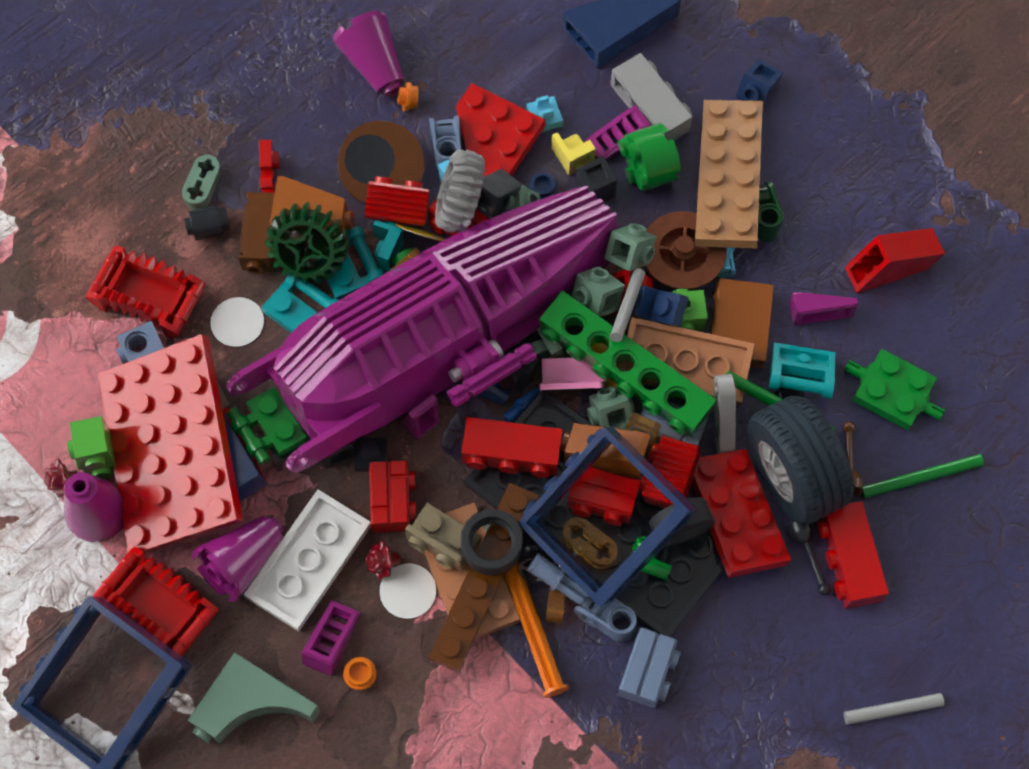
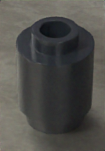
(207, 222)

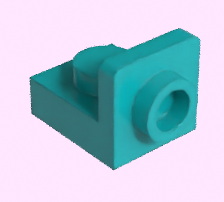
(390, 243)

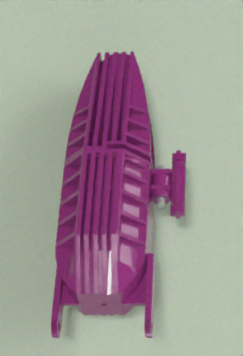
(432, 322)

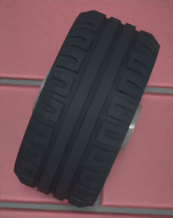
(800, 459)

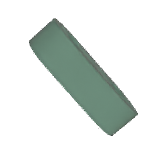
(196, 179)

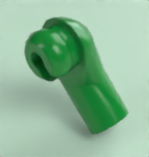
(654, 567)

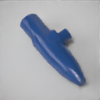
(520, 405)

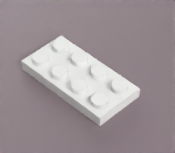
(307, 560)

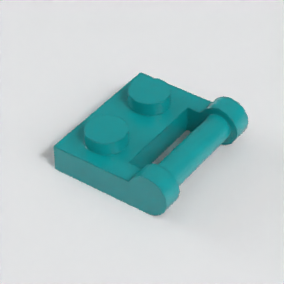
(347, 279)
(288, 309)
(803, 363)

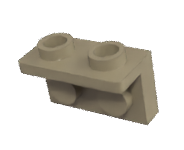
(439, 536)

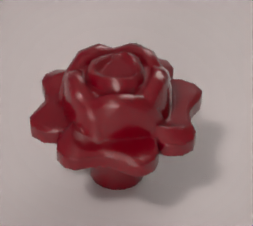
(57, 476)
(381, 560)

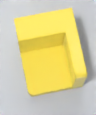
(572, 152)

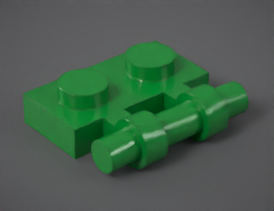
(274, 420)

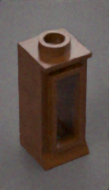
(256, 221)

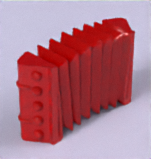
(146, 289)
(157, 600)

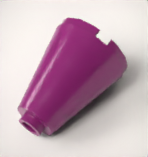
(372, 51)
(92, 507)
(238, 556)

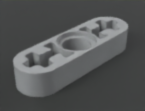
(724, 413)

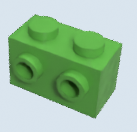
(92, 447)

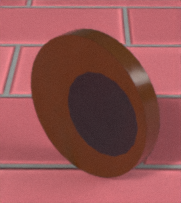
(379, 151)

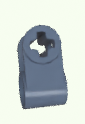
(445, 138)
(603, 618)

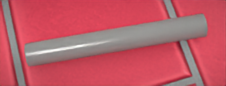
(627, 305)
(894, 708)

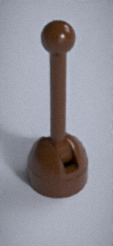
(849, 428)

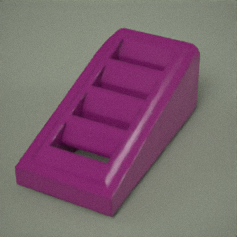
(624, 120)
(816, 308)
(422, 417)
(320, 656)

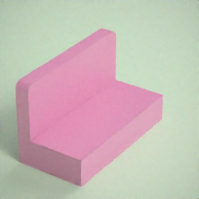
(568, 374)

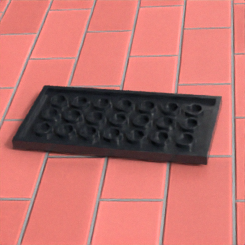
(656, 602)

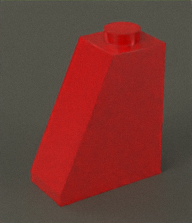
(894, 258)

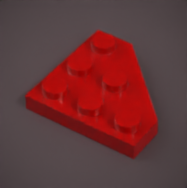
(497, 129)

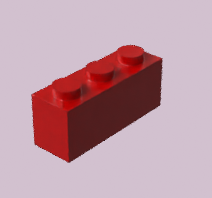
(511, 447)
(853, 556)

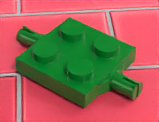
(894, 389)

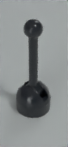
(803, 534)

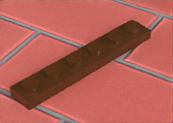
(478, 589)

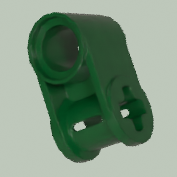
(769, 211)

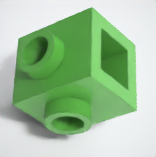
(695, 312)

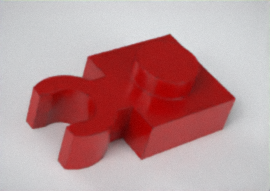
(268, 162)

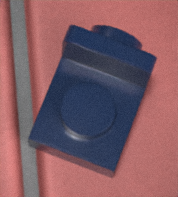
(758, 82)
(660, 306)

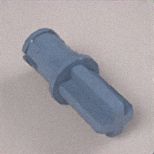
(556, 578)

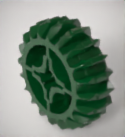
(283, 240)

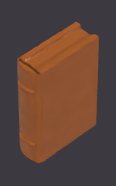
(743, 314)

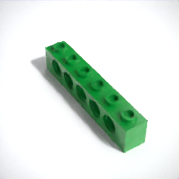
(567, 312)

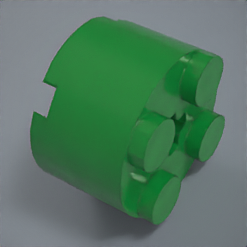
(650, 157)

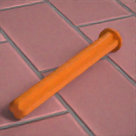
(535, 633)

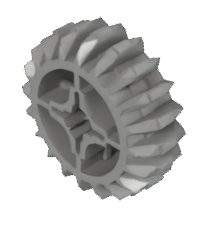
(460, 191)

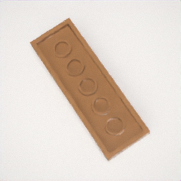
(729, 174)

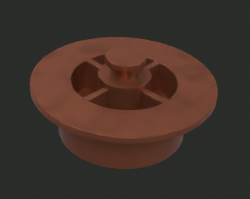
(677, 259)

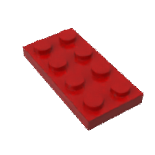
(744, 522)

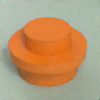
(408, 97)
(359, 673)

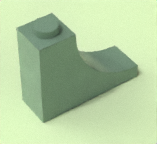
(242, 694)

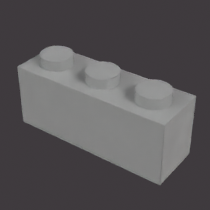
(640, 85)

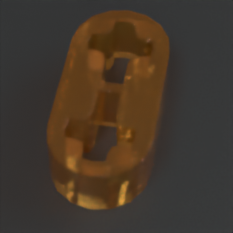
(594, 537)
(555, 604)

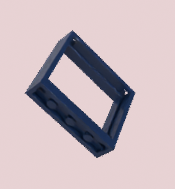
(559, 486)
(51, 665)

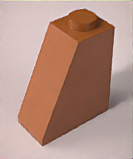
(291, 192)
(612, 459)

